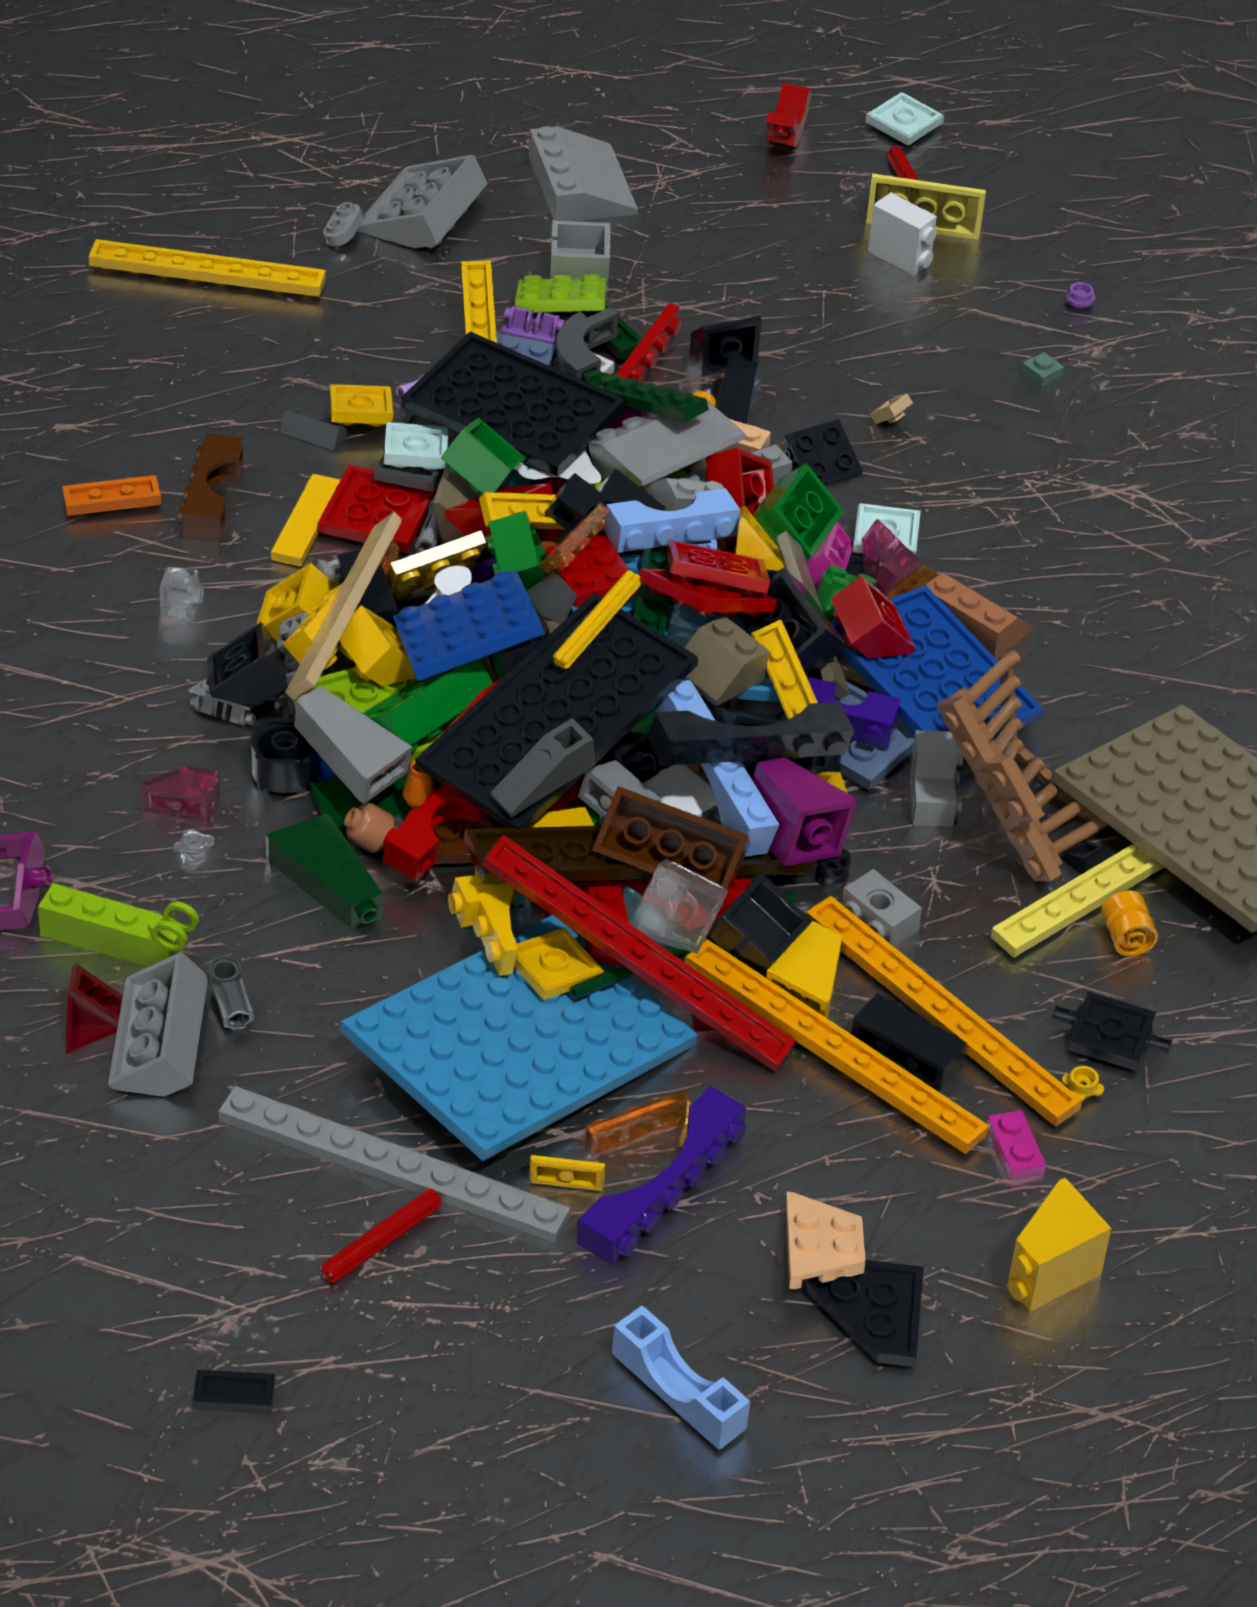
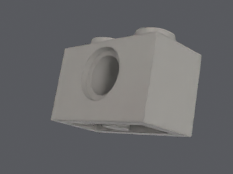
(882, 907)

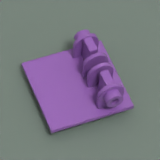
(531, 325)

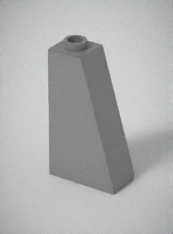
(351, 744)

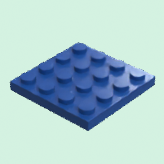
(467, 624)

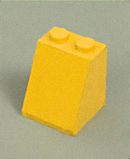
(1058, 1248)

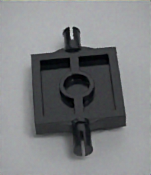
(1111, 1030)

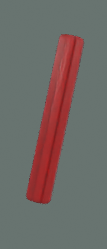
(380, 1235)

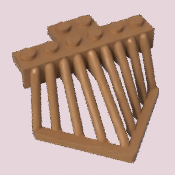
(1002, 779)

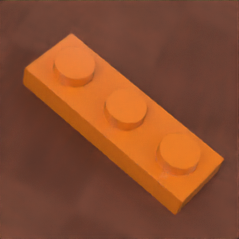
(111, 495)

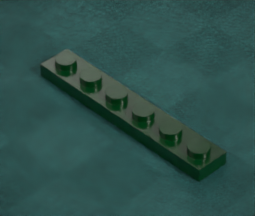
(649, 397)

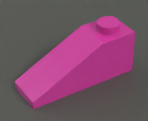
(833, 551)

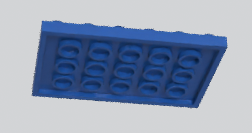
(943, 663)

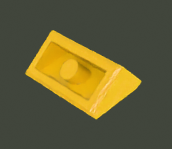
(567, 1173)

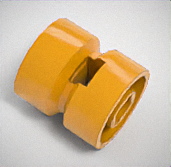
(1129, 923)

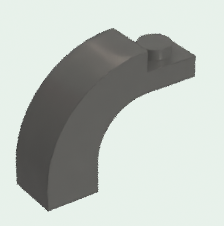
(579, 336)

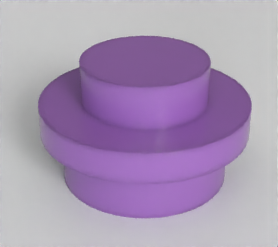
(1080, 295)

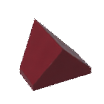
(91, 1009)

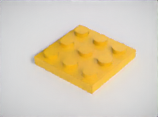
(421, 568)

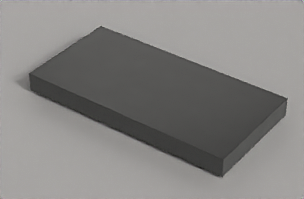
(413, 476)

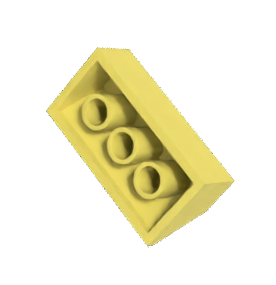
(956, 207)

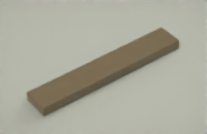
(797, 566)

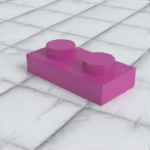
(1016, 1145)

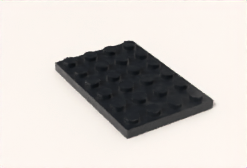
(522, 399)

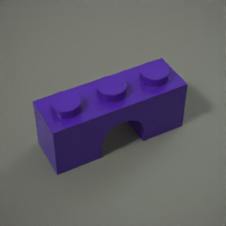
(872, 719)

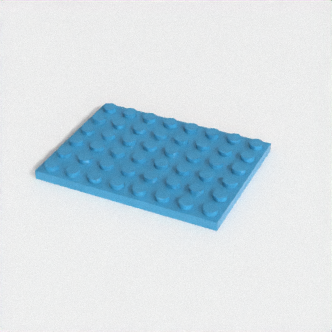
(503, 1059)

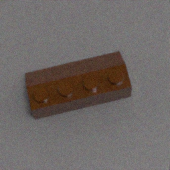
(649, 831)

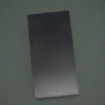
(234, 1391)

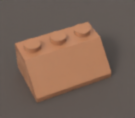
(986, 620)

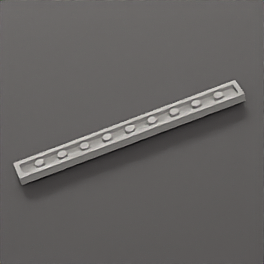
(394, 1164)

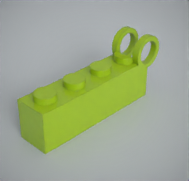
(113, 926)

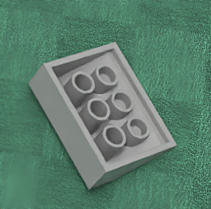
(579, 176)
(425, 202)
(661, 445)

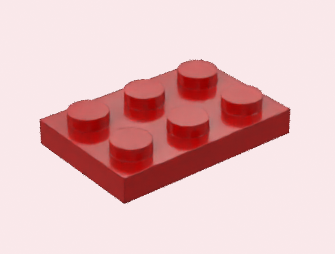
(593, 569)

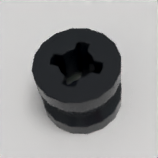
(833, 871)

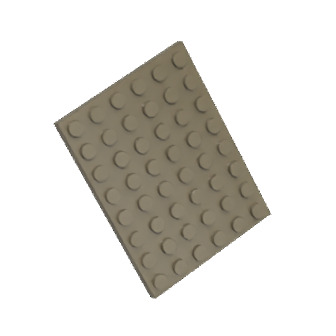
(1182, 800)

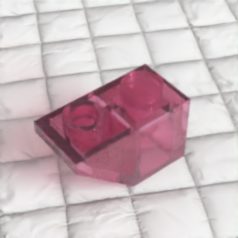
(887, 557)

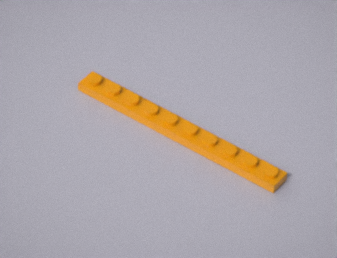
(947, 1012)
(840, 1048)

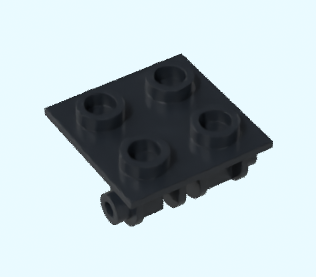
(825, 451)

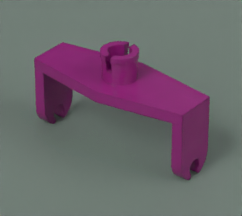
(29, 879)

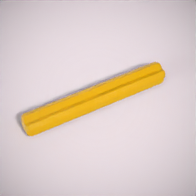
(596, 619)

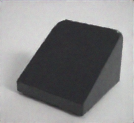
(1086, 856)

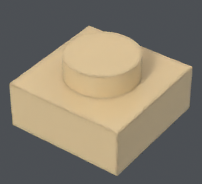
(892, 409)

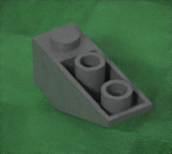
(546, 767)

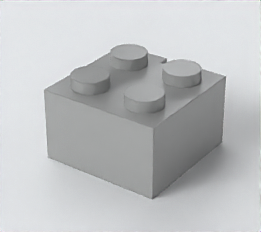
(580, 248)

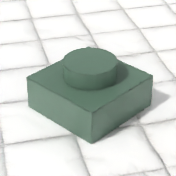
(1042, 369)

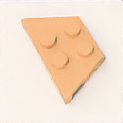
(822, 1241)

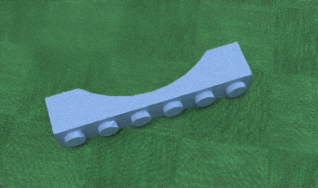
(736, 795)

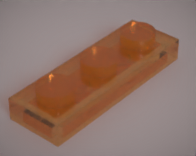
(575, 540)
(637, 1124)

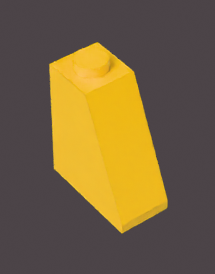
(809, 967)

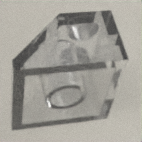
(678, 907)

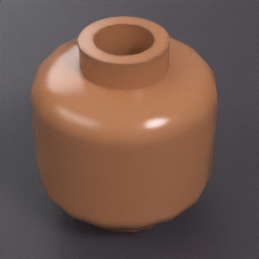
(368, 826)

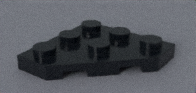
(877, 1309)

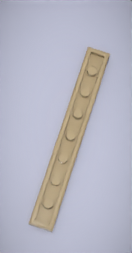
(343, 606)

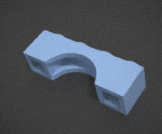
(639, 527)
(648, 1351)

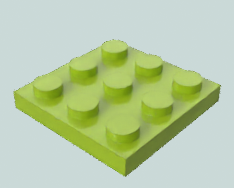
(562, 293)

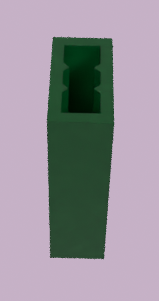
(327, 869)

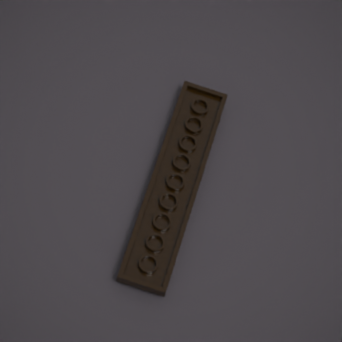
(571, 855)

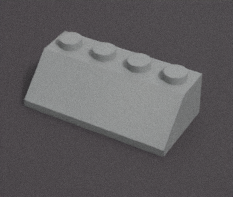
(159, 1028)

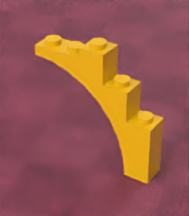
(488, 905)

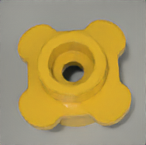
(1083, 1082)

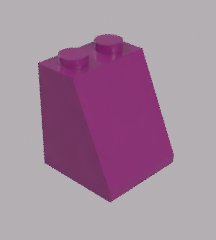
(808, 809)

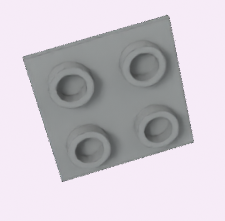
(203, 702)

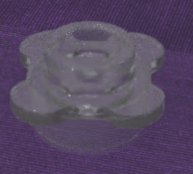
(193, 845)

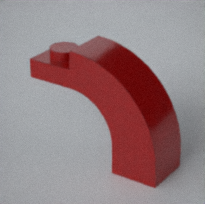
(790, 116)

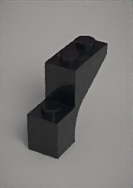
(579, 498)

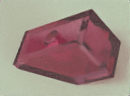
(182, 794)

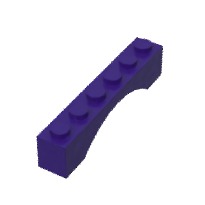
(619, 1220)

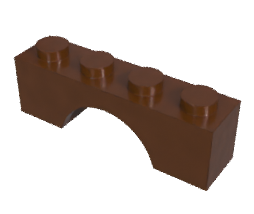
(204, 510)

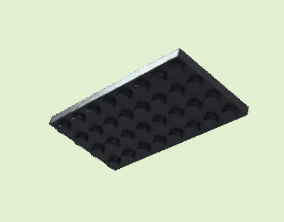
(604, 691)

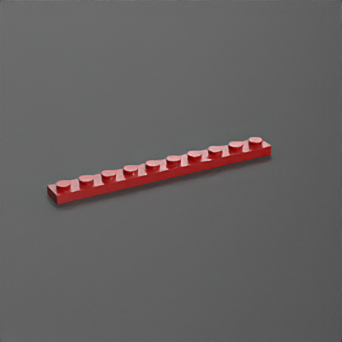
(642, 358)
(638, 953)

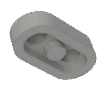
(343, 224)

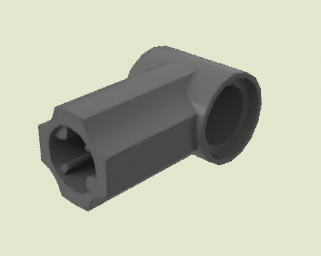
(229, 992)

